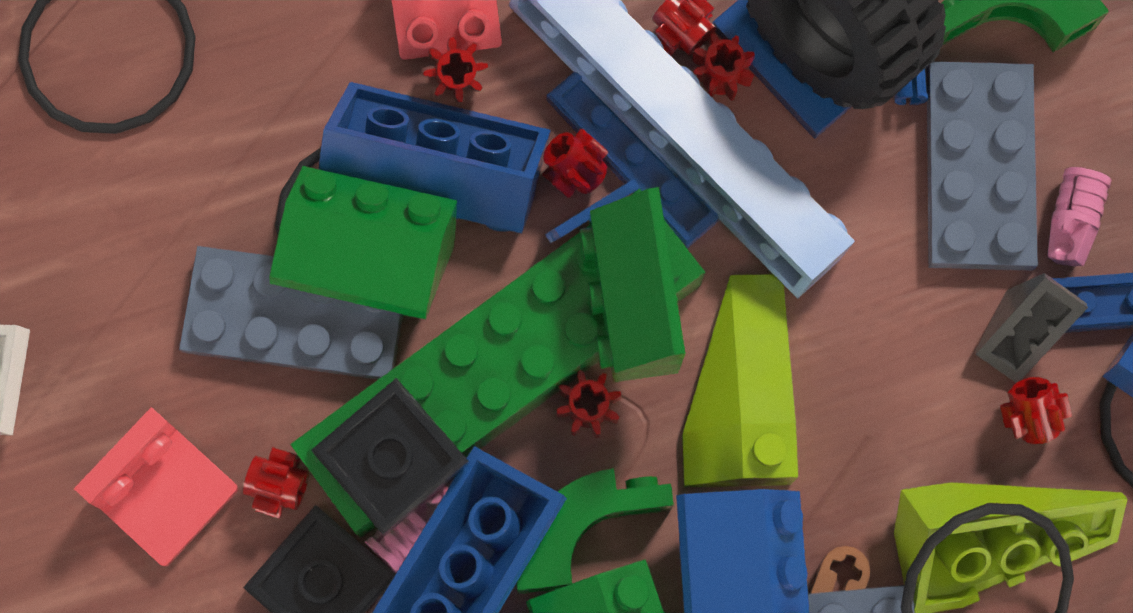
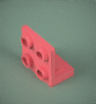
(431, 22)
(157, 487)

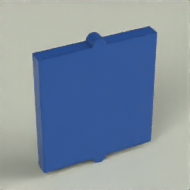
(583, 216)

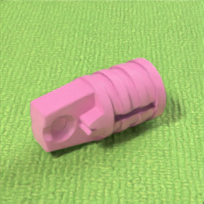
(1077, 215)
(398, 542)

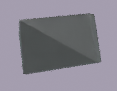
(1028, 325)

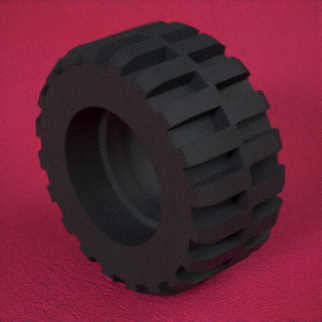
(852, 48)

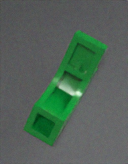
(1054, 20)
(587, 504)

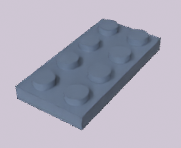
(981, 166)
(247, 319)

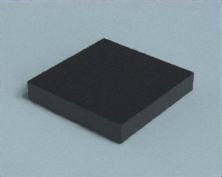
(390, 456)
(320, 571)

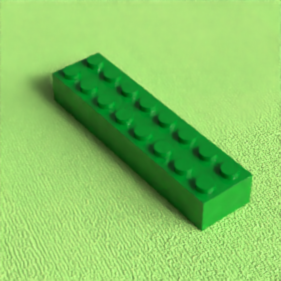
(498, 359)

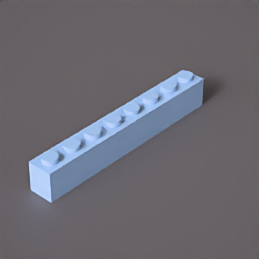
(693, 135)

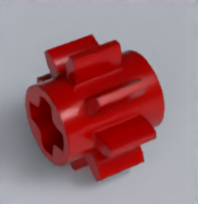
(684, 24)
(729, 55)
(464, 57)
(575, 163)
(597, 392)
(1036, 410)
(276, 482)

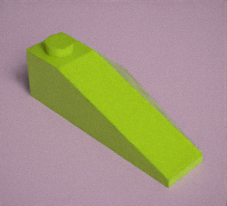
(744, 398)
(996, 545)

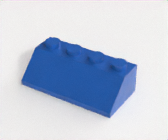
(437, 151)
(474, 541)
(742, 552)

